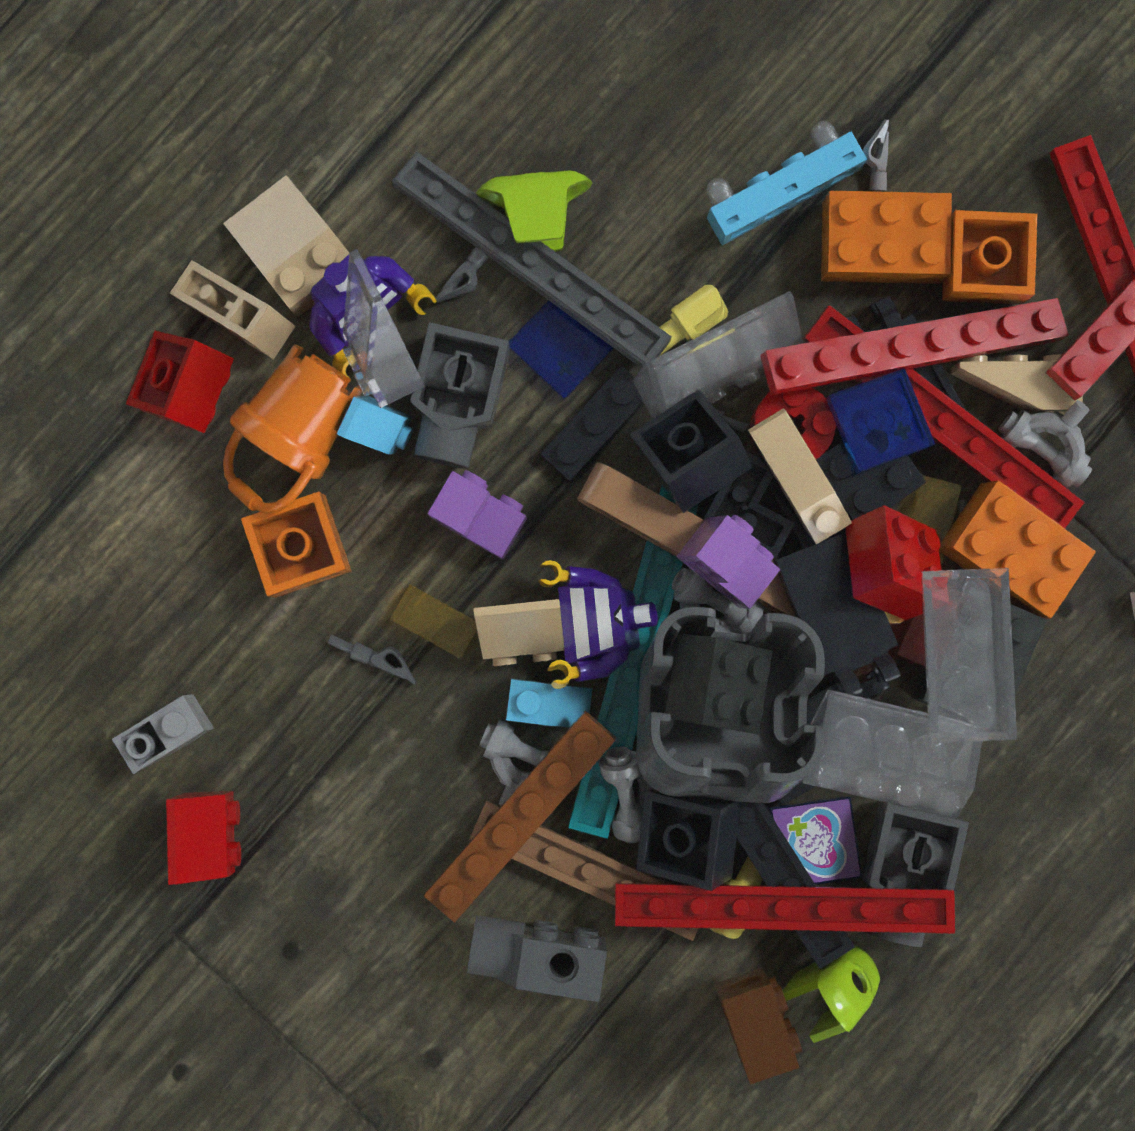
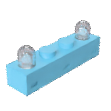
(776, 193)

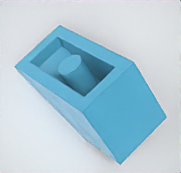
(376, 427)
(545, 705)

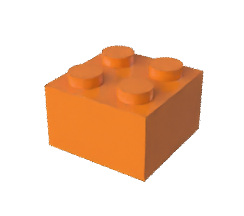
(992, 257)
(296, 545)

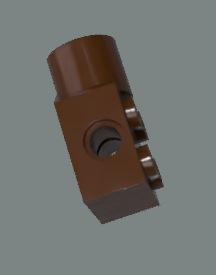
(758, 1026)

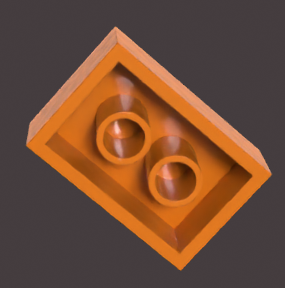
(886, 237)
(1011, 533)

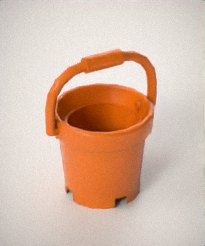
(293, 422)

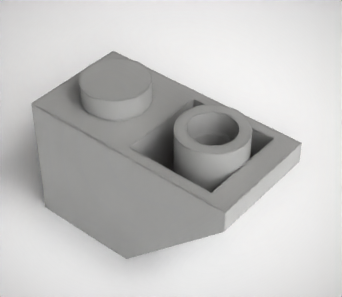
(163, 733)

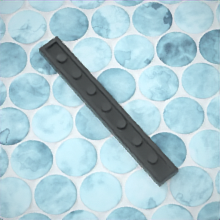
(531, 262)

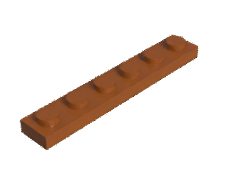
(520, 816)

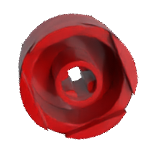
(808, 409)

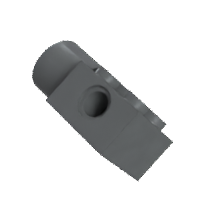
(460, 392)
(912, 852)
(524, 955)

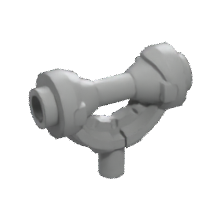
(1068, 465)
(693, 590)
(500, 746)
(621, 769)

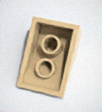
(287, 242)
(520, 630)

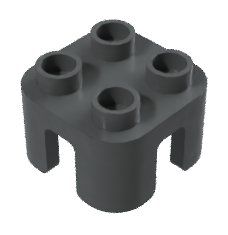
(725, 763)

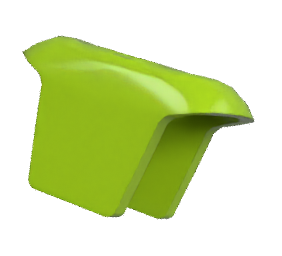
(536, 203)
(838, 990)

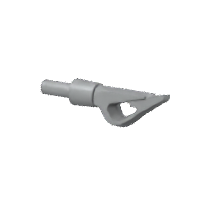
(878, 163)

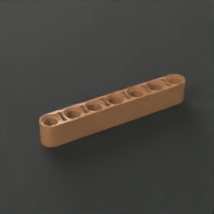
(656, 520)

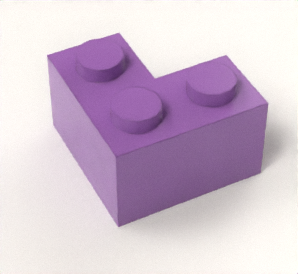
(476, 515)
(730, 559)

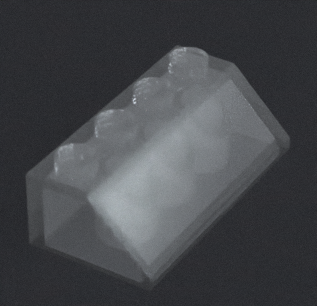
(719, 356)
(969, 655)
(888, 757)

